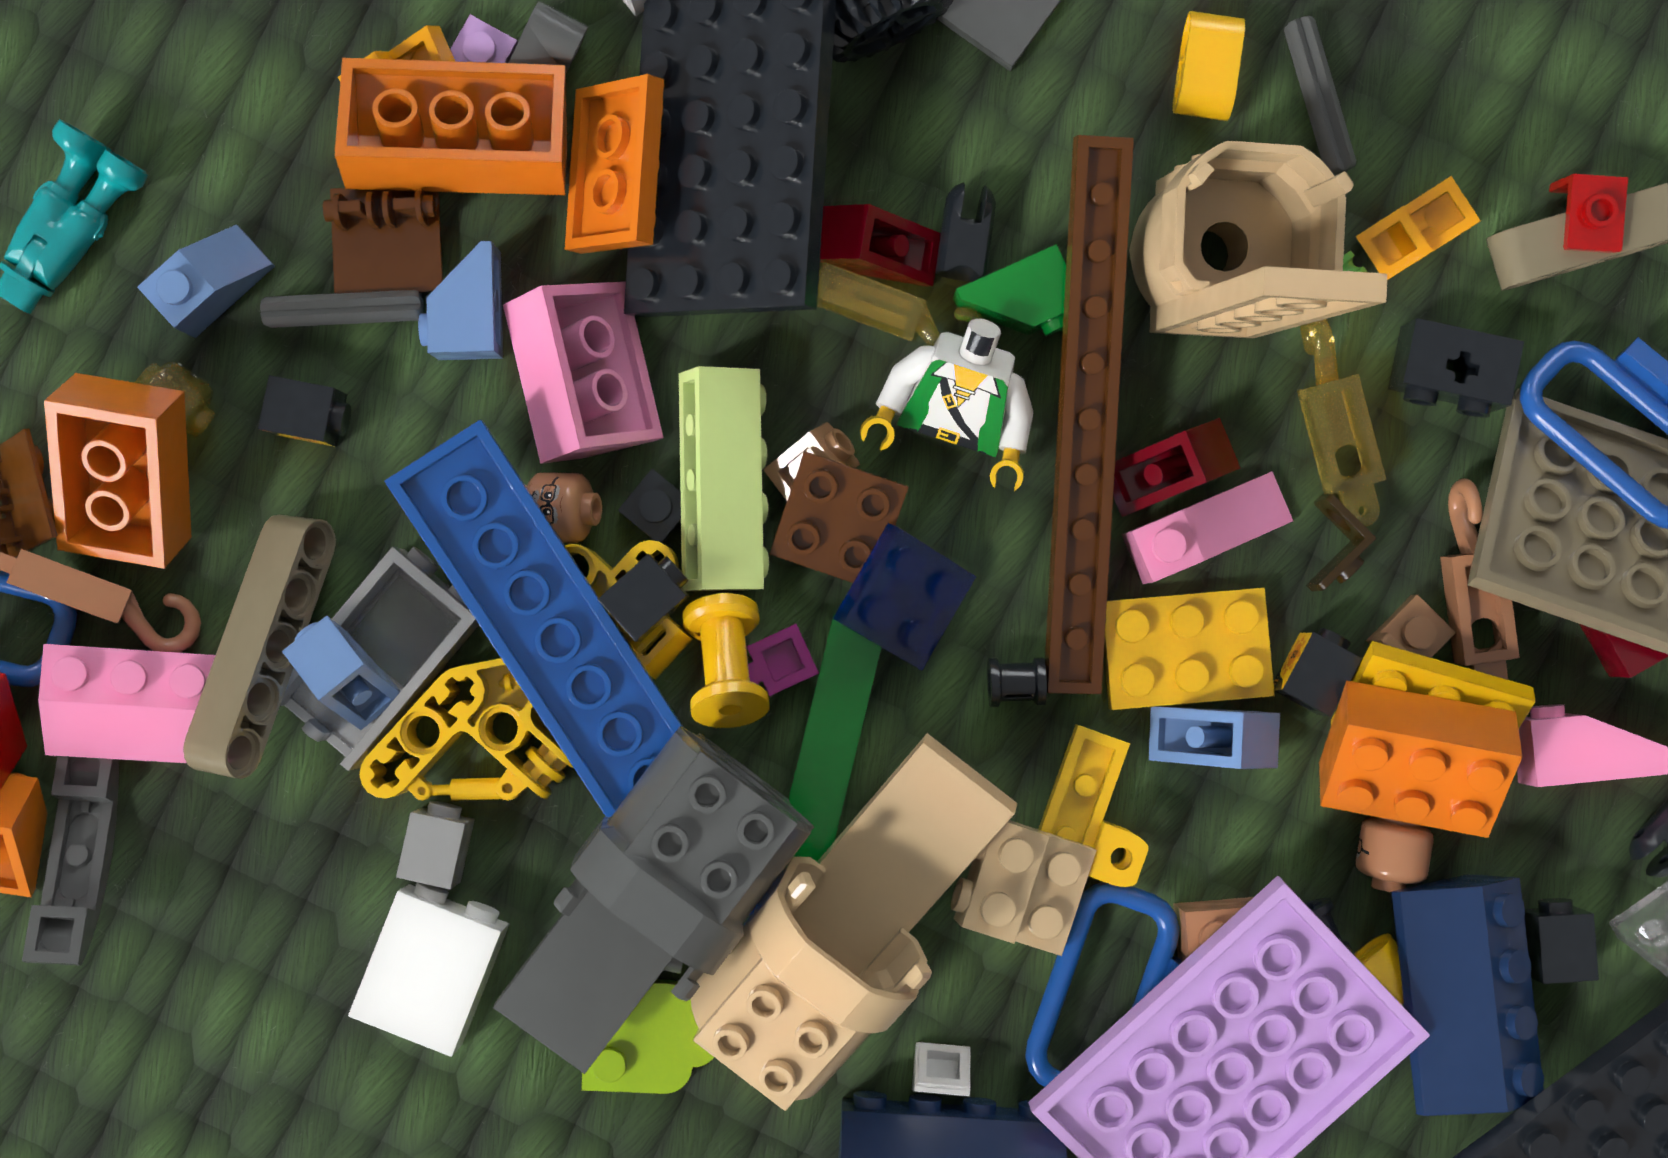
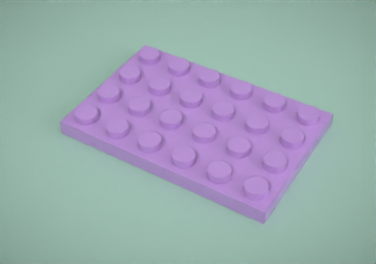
(1236, 1047)

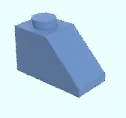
(205, 279)
(466, 309)
(341, 672)
(1214, 737)

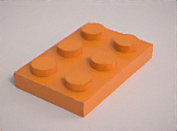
(614, 165)

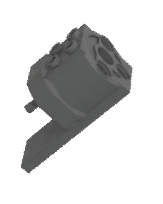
(651, 885)

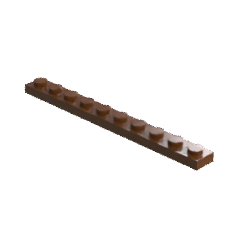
(1088, 412)

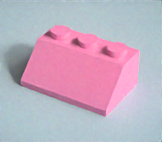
(582, 370)
(119, 701)

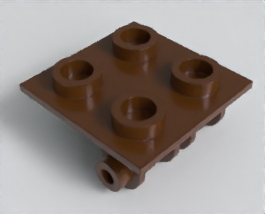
(385, 240)
(24, 504)
(835, 516)

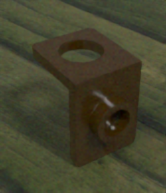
(1348, 559)

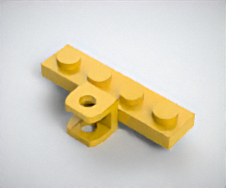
(1081, 801)

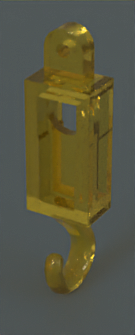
(880, 305)
(1338, 417)

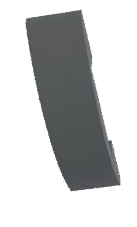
(77, 861)

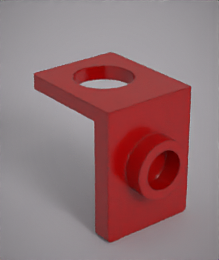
(1593, 212)

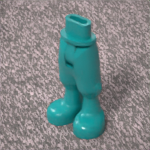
(54, 228)

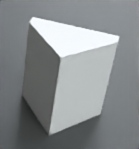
(941, 1069)

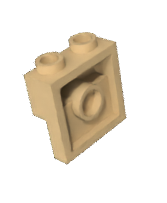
(1024, 887)

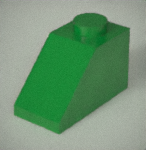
(1021, 295)

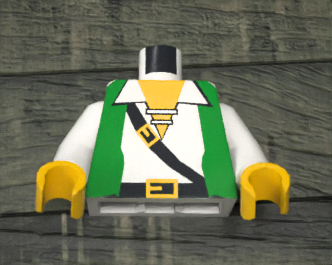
(962, 395)

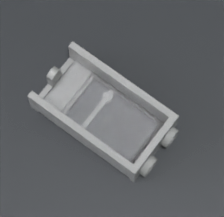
(408, 628)

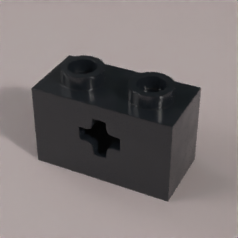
(1485, 360)

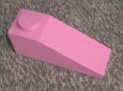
(1207, 528)
(1580, 749)

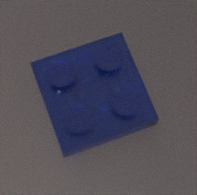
(904, 596)

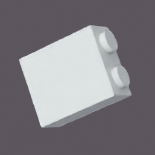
(429, 968)

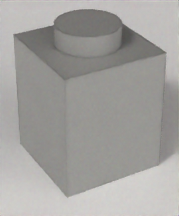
(435, 845)

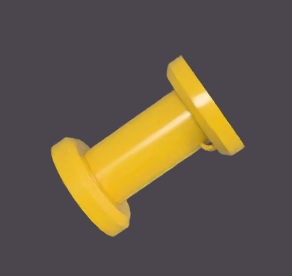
(728, 694)

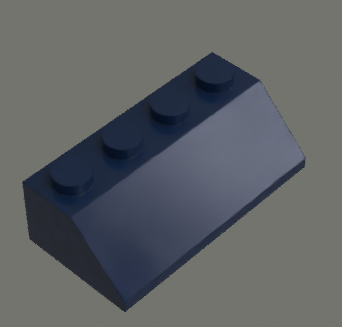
(1471, 991)
(930, 1129)

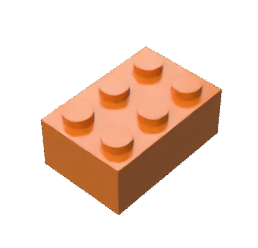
(119, 469)
(1419, 759)

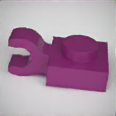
(781, 660)

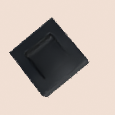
(654, 507)

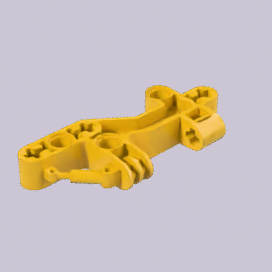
(499, 692)

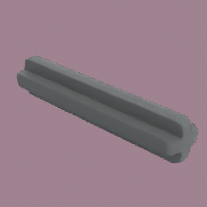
(1320, 94)
(341, 308)

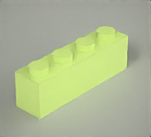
(722, 479)

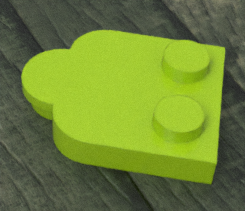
(651, 1047)

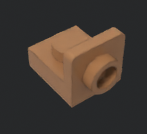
(820, 441)
(1414, 629)

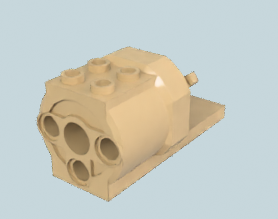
(1282, 238)
(832, 936)

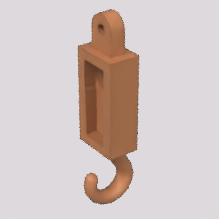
(98, 598)
(1468, 603)

